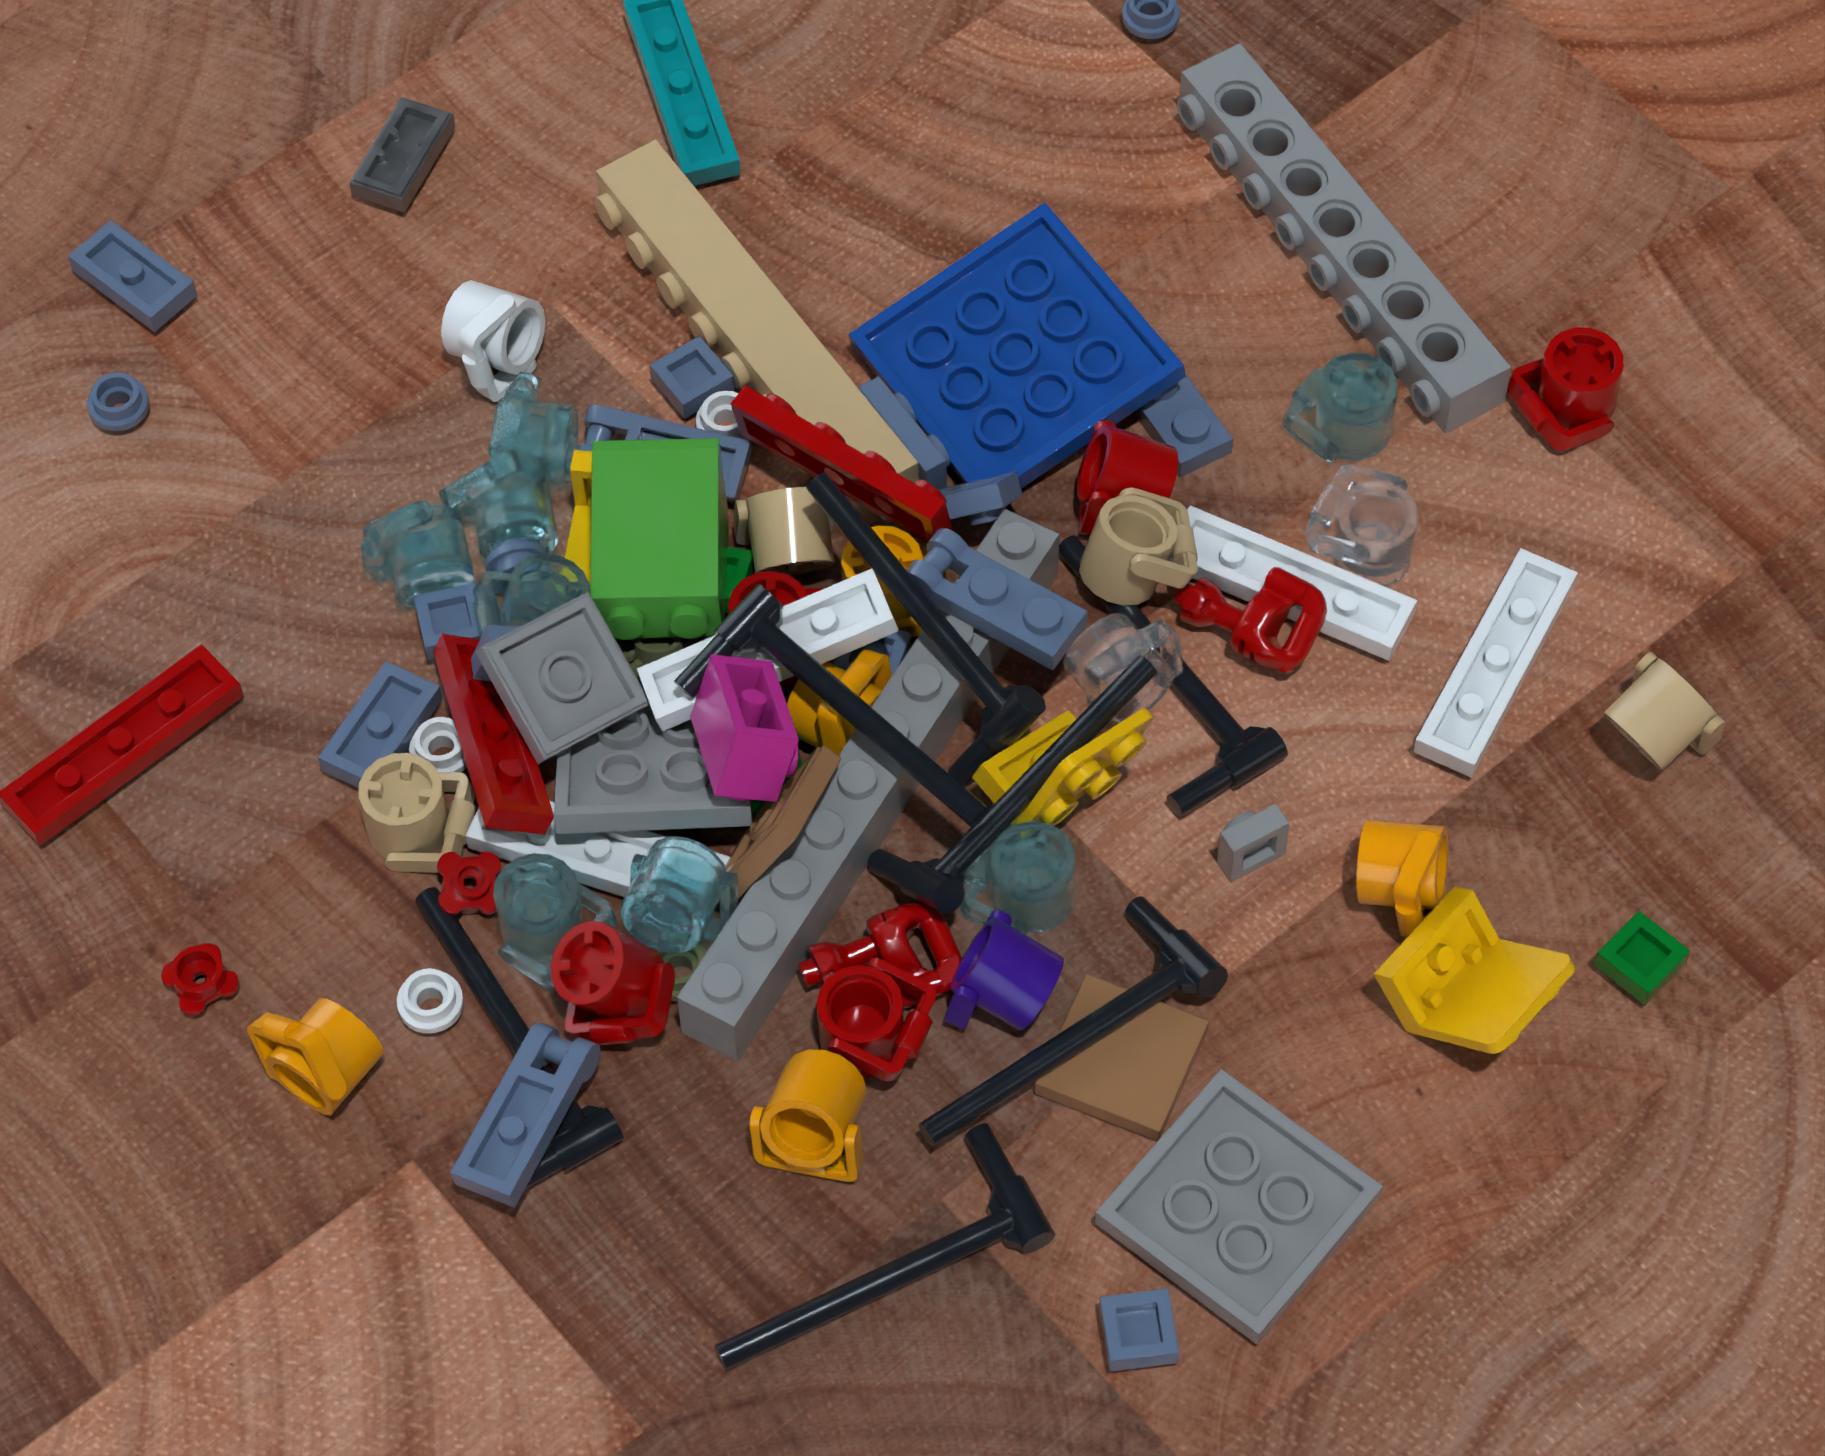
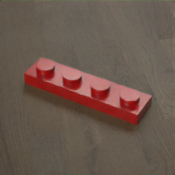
(859, 476)
(120, 744)
(495, 753)

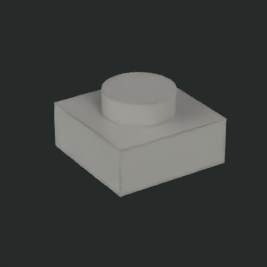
(1252, 841)

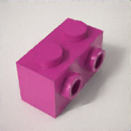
(744, 729)

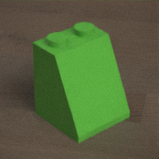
(659, 537)

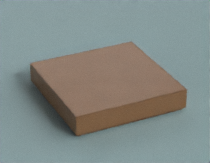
(780, 822)
(1131, 1072)

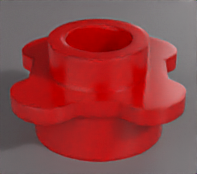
(458, 898)
(193, 962)

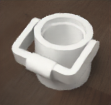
(493, 331)

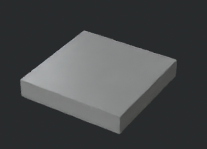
(562, 677)

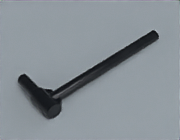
(756, 625)
(1008, 708)
(1242, 751)
(942, 880)
(1182, 966)
(583, 1130)
(1011, 1217)

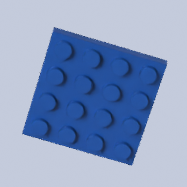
(1018, 352)

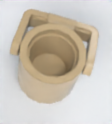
(785, 531)
(1133, 546)
(1664, 714)
(409, 813)

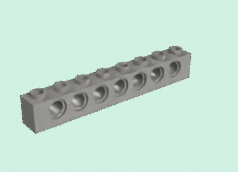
(1343, 239)

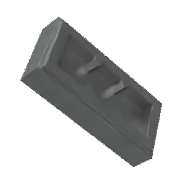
(402, 154)

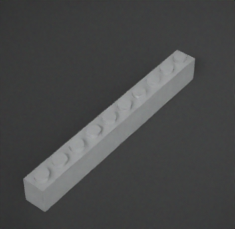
(865, 796)

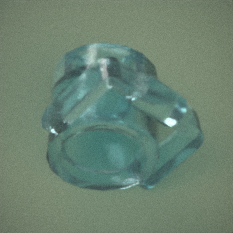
(1353, 407)
(535, 426)
(507, 500)
(418, 549)
(530, 591)
(1029, 875)
(676, 895)
(536, 907)

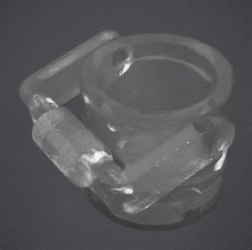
(1372, 524)
(1111, 647)

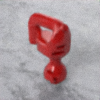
(1259, 624)
(889, 941)

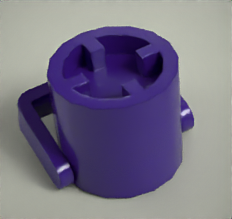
(1003, 975)

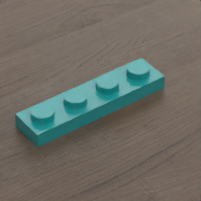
(682, 89)

